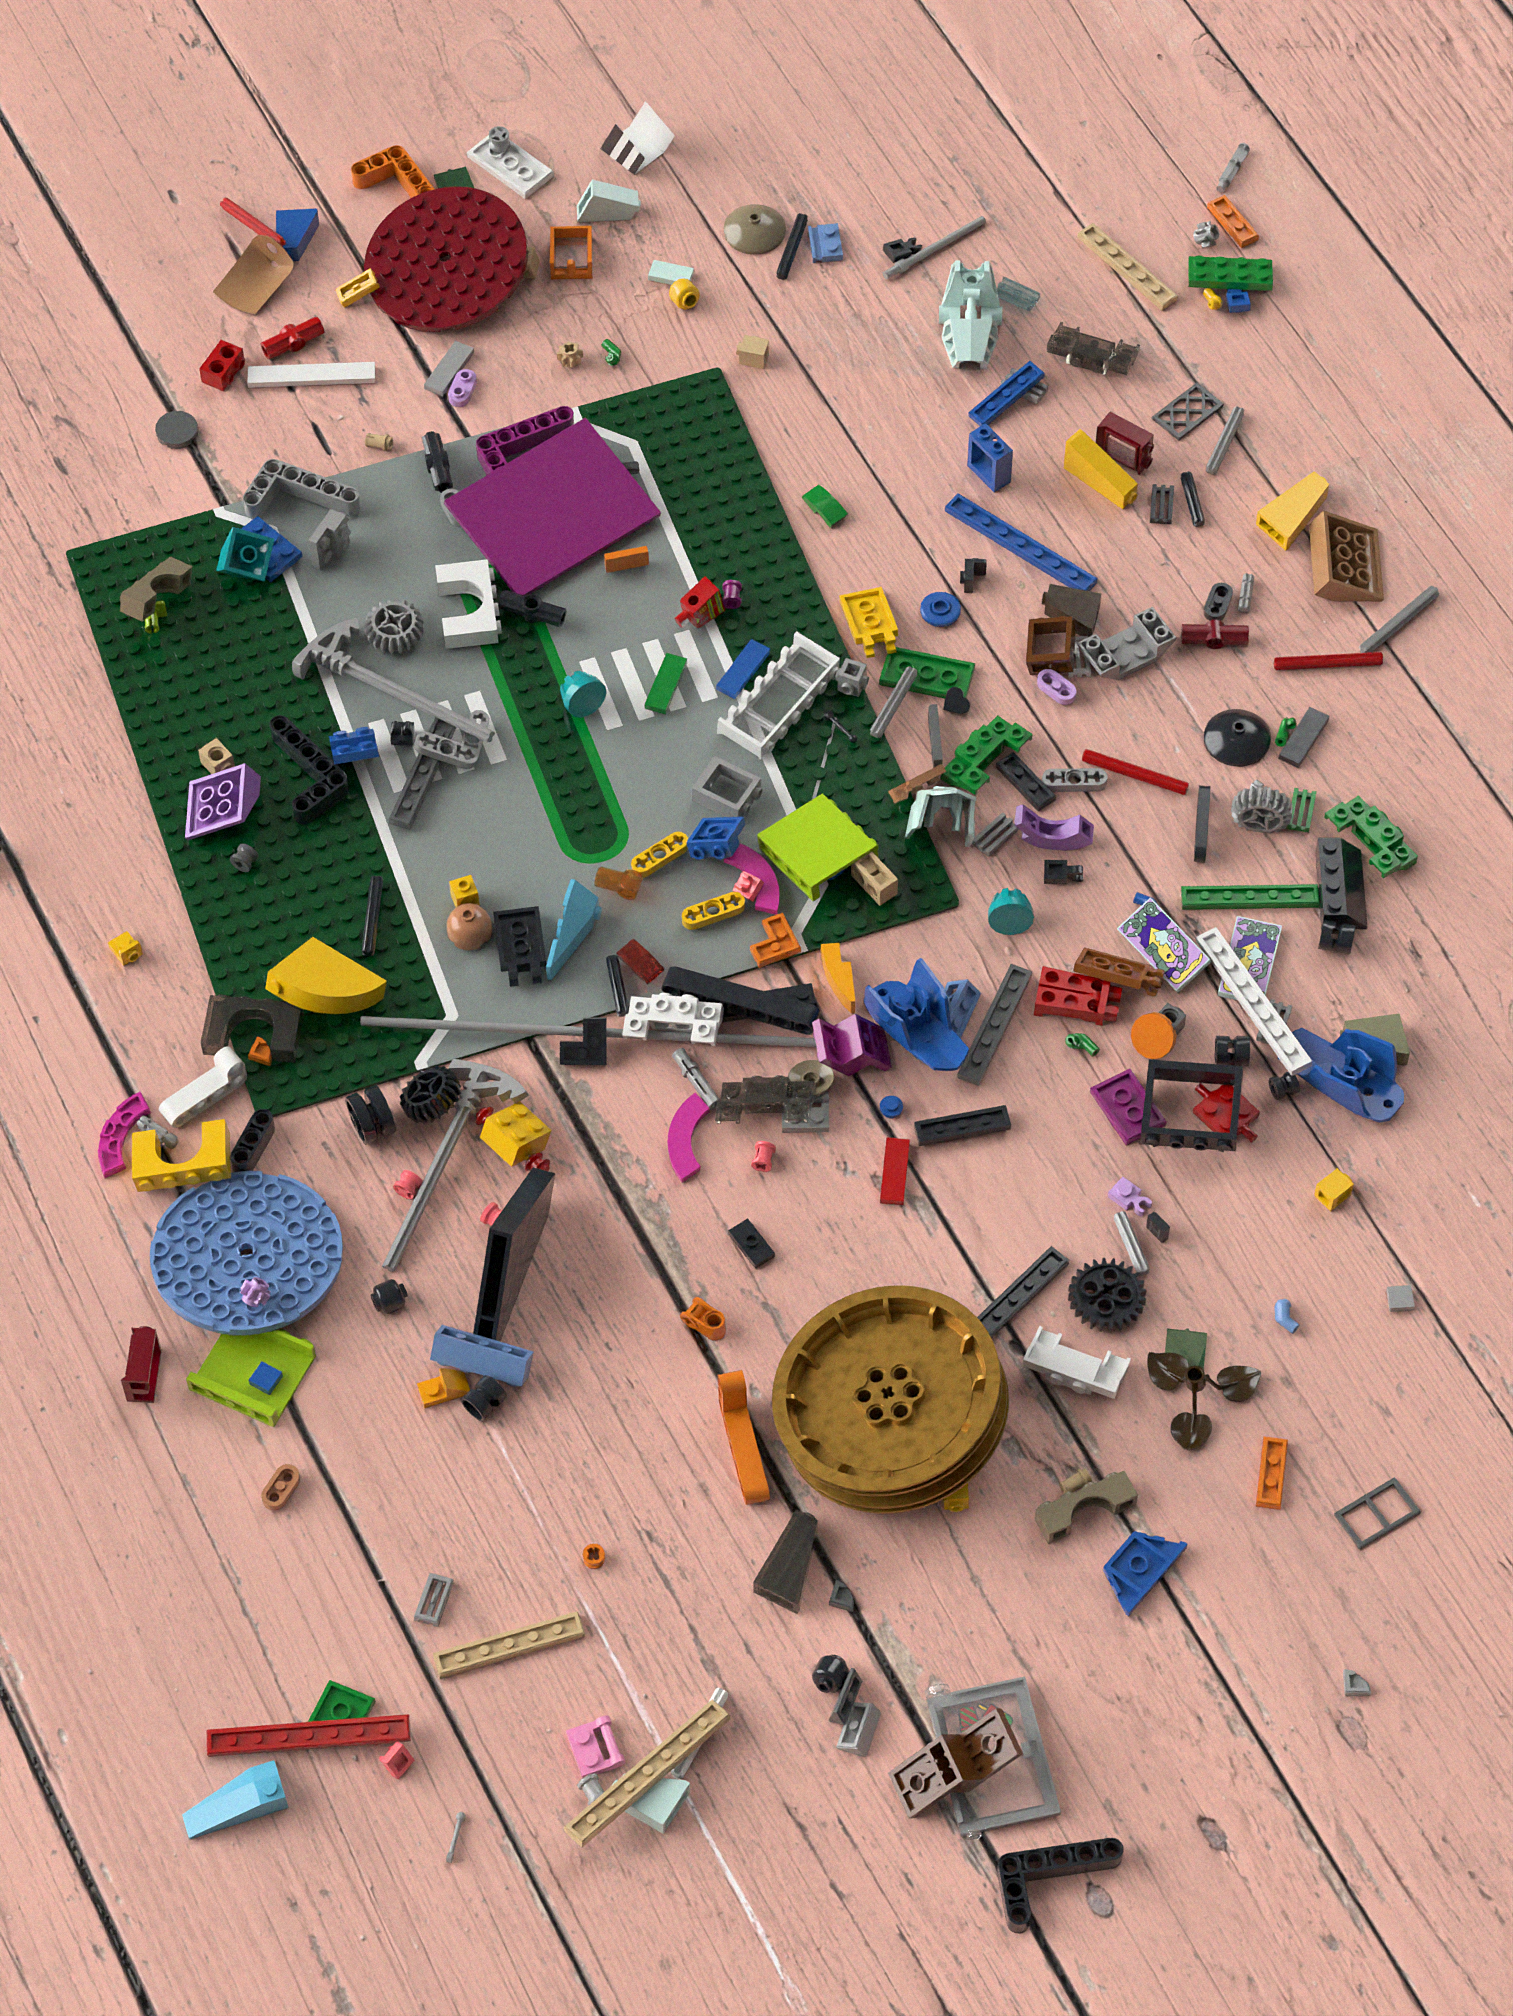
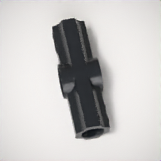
(437, 461)
(532, 608)

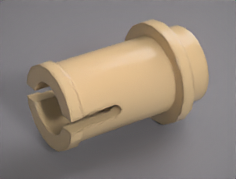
(379, 441)
(1076, 1481)

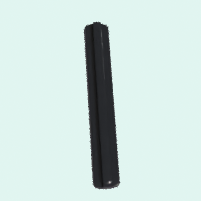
(792, 246)
(372, 916)

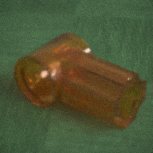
(624, 883)

